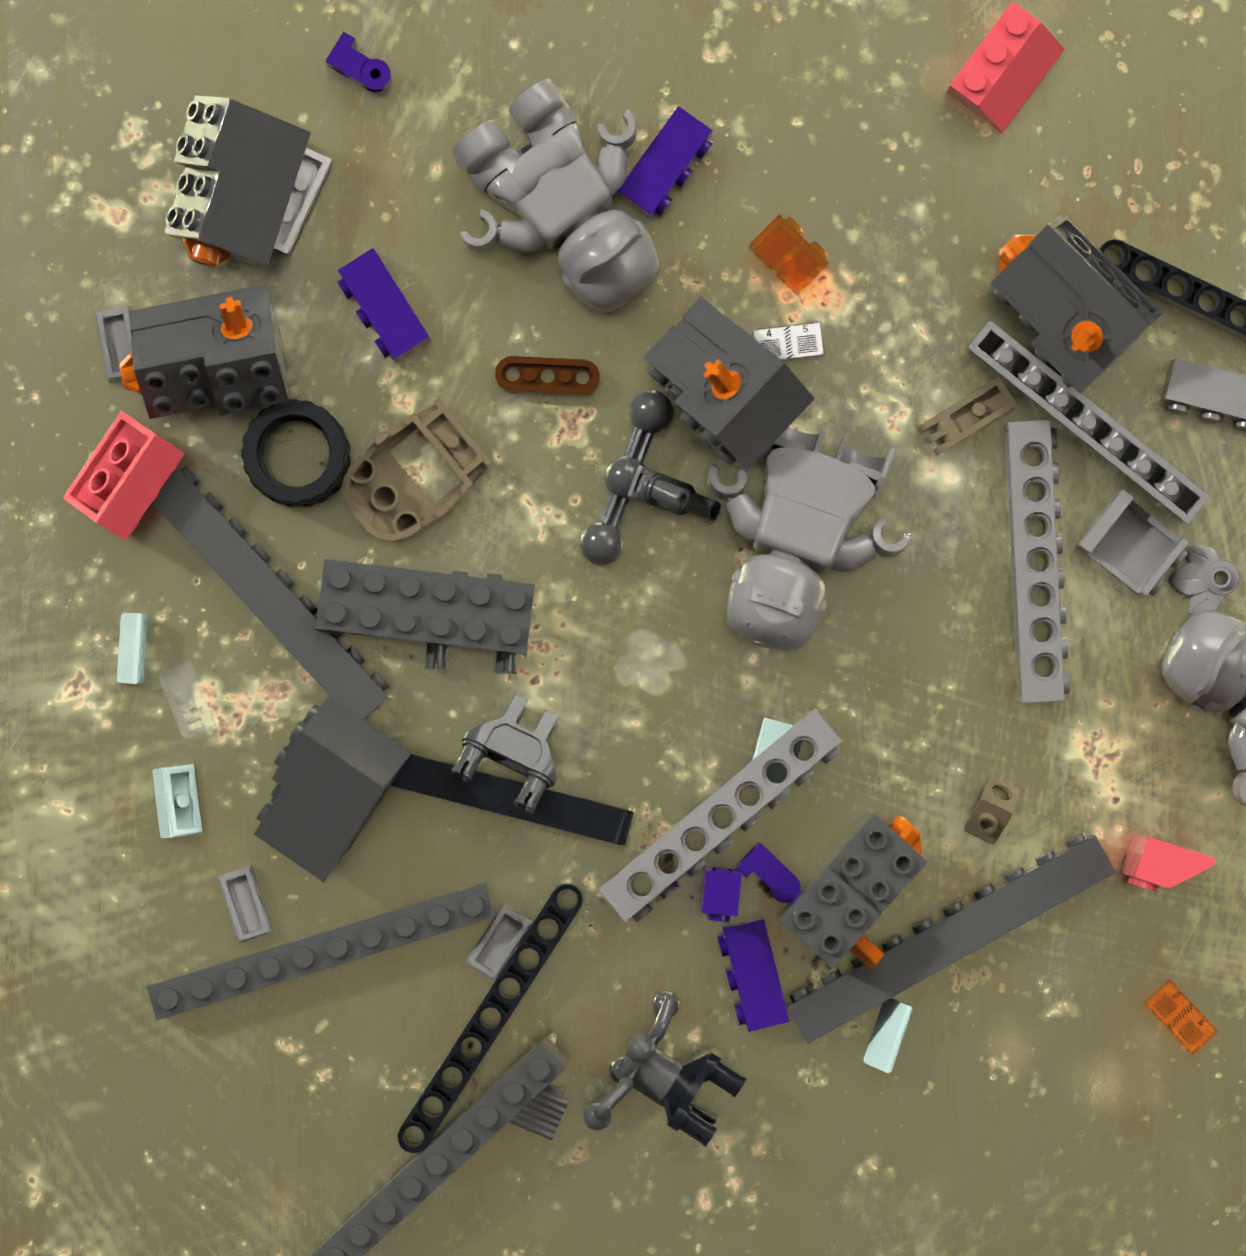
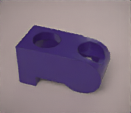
(368, 73)
(781, 882)

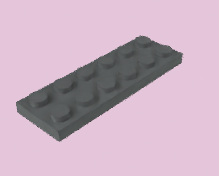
(425, 607)

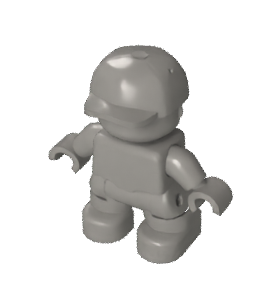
(562, 198)
(800, 533)
(1209, 671)

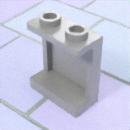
(1133, 545)

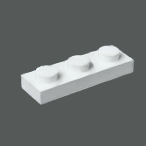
(306, 187)

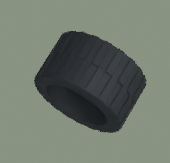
(266, 423)

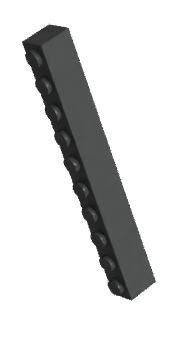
(268, 594)
(951, 937)
(321, 950)
(446, 1152)

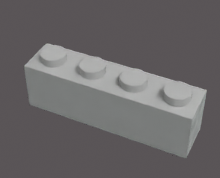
(1205, 390)

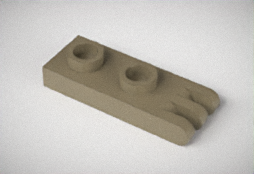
(969, 414)

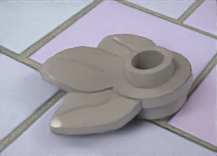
(1199, 579)

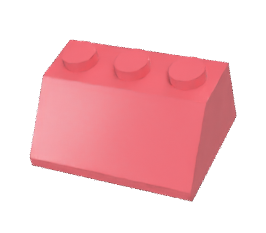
(1006, 67)
(123, 476)
(1158, 863)

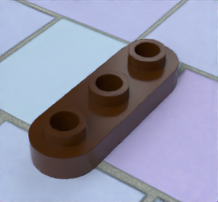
(532, 368)

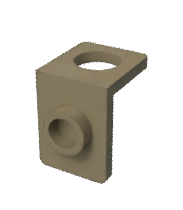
(992, 813)

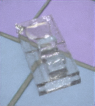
(187, 699)

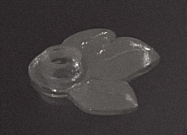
(649, 667)

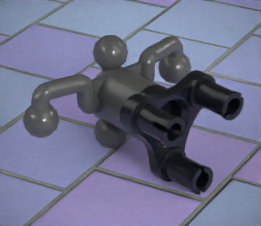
(665, 1079)

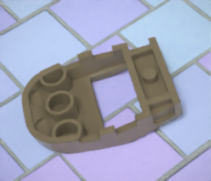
(387, 497)

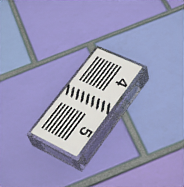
(793, 340)

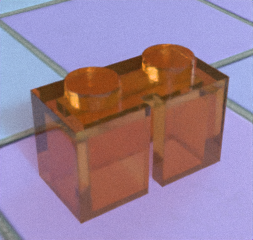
(790, 254)

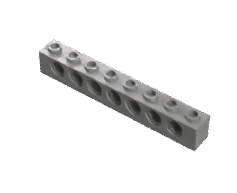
(1089, 422)
(1042, 437)
(620, 889)

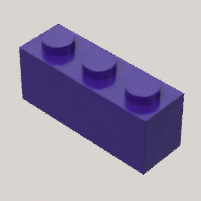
(666, 163)
(382, 306)
(720, 893)
(753, 975)

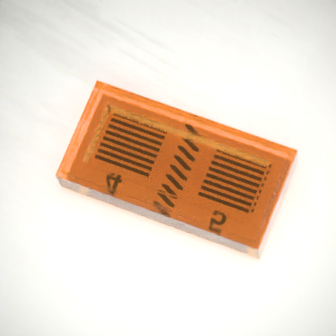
(1180, 1017)

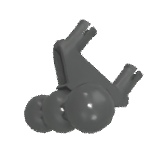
(630, 479)

